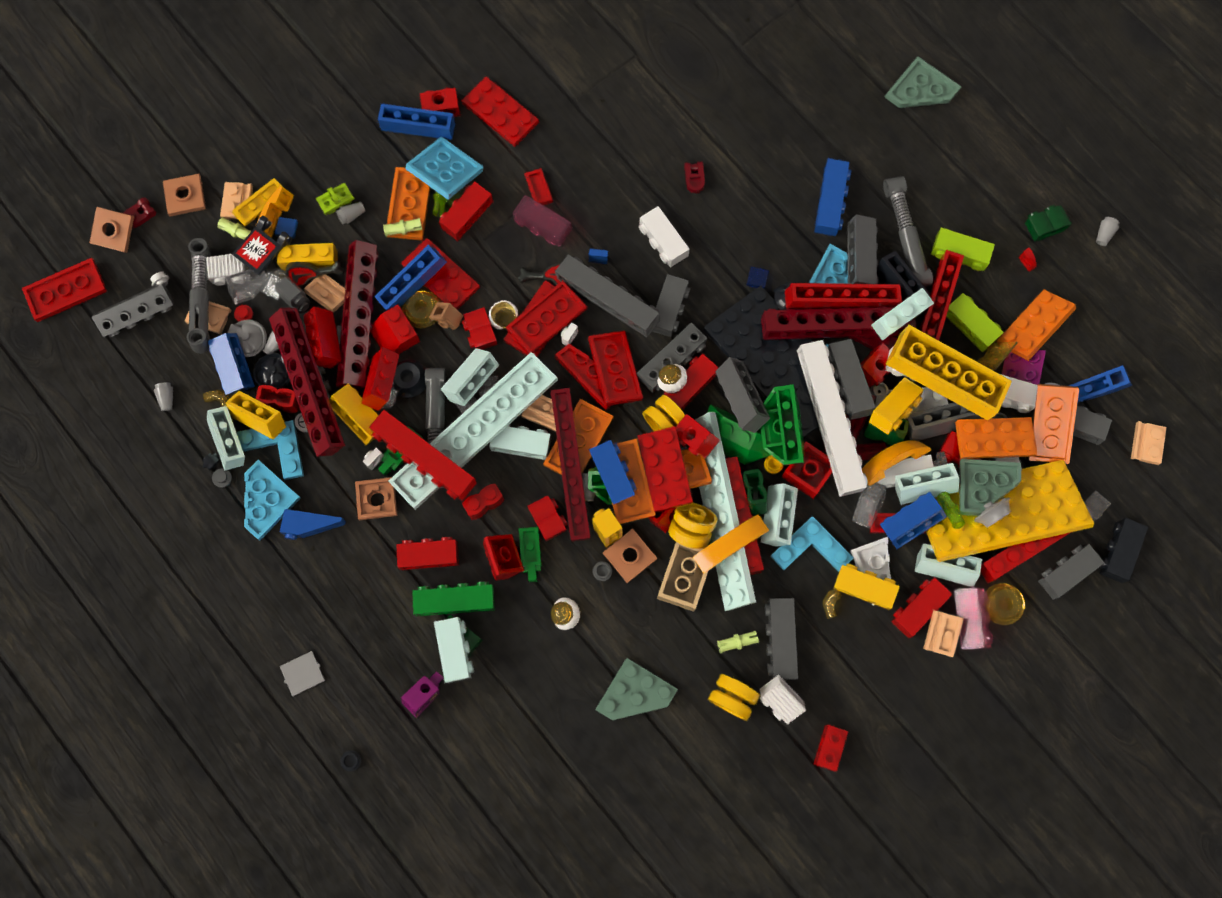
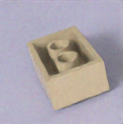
(682, 579)

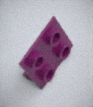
(1024, 370)

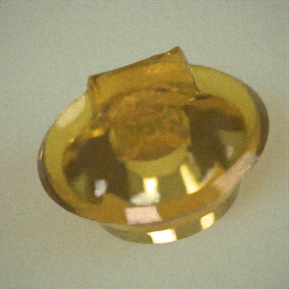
(419, 308)
(1004, 604)

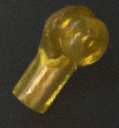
(218, 395)
(829, 602)

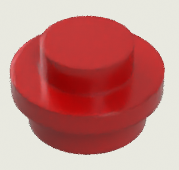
(243, 312)

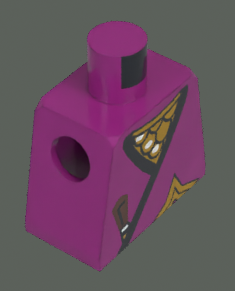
(416, 700)

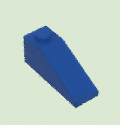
(1103, 384)
(305, 524)

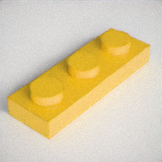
(253, 206)

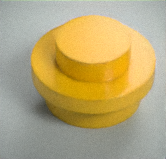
(772, 465)

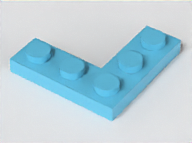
(287, 445)
(816, 535)

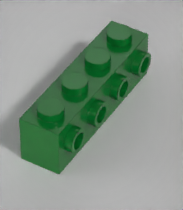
(454, 599)

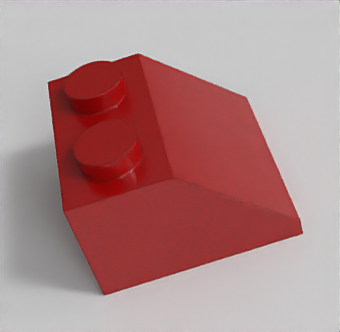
(394, 331)
(502, 556)

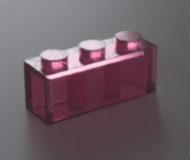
(542, 221)
(974, 628)

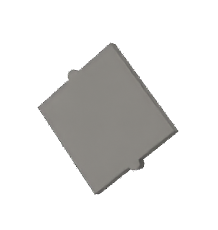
(302, 673)

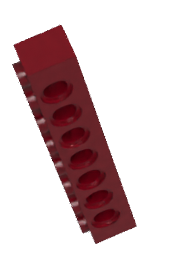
(350, 322)
(830, 328)
(306, 382)

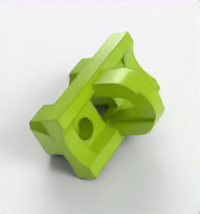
(340, 196)

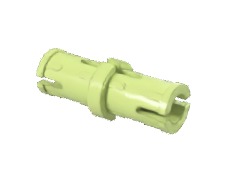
(402, 227)
(235, 229)
(737, 641)

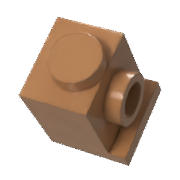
(446, 315)

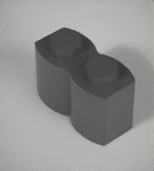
(292, 294)

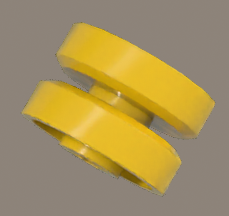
(664, 415)
(693, 525)
(734, 695)

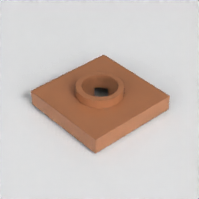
(191, 203)
(122, 224)
(364, 492)
(626, 569)

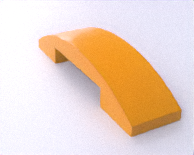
(278, 202)
(890, 456)
(730, 543)

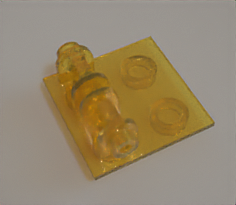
(996, 354)

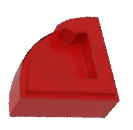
(1028, 259)

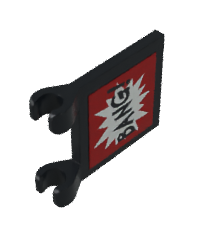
(259, 248)

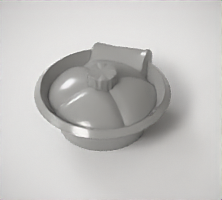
(251, 336)
(994, 512)

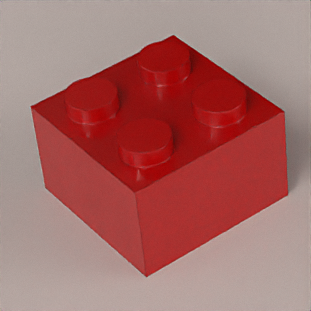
(812, 473)

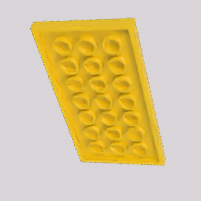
(1040, 508)

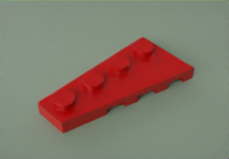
(583, 370)

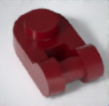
(694, 182)
(142, 204)

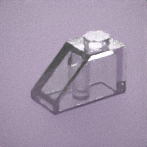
(245, 285)
(869, 504)

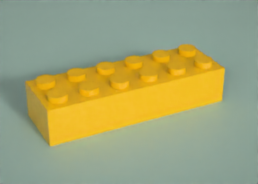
(948, 372)

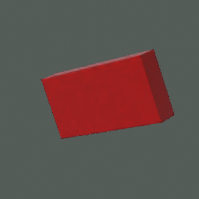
(538, 187)

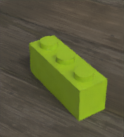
(975, 251)
(973, 322)

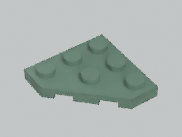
(922, 86)
(985, 482)
(635, 693)

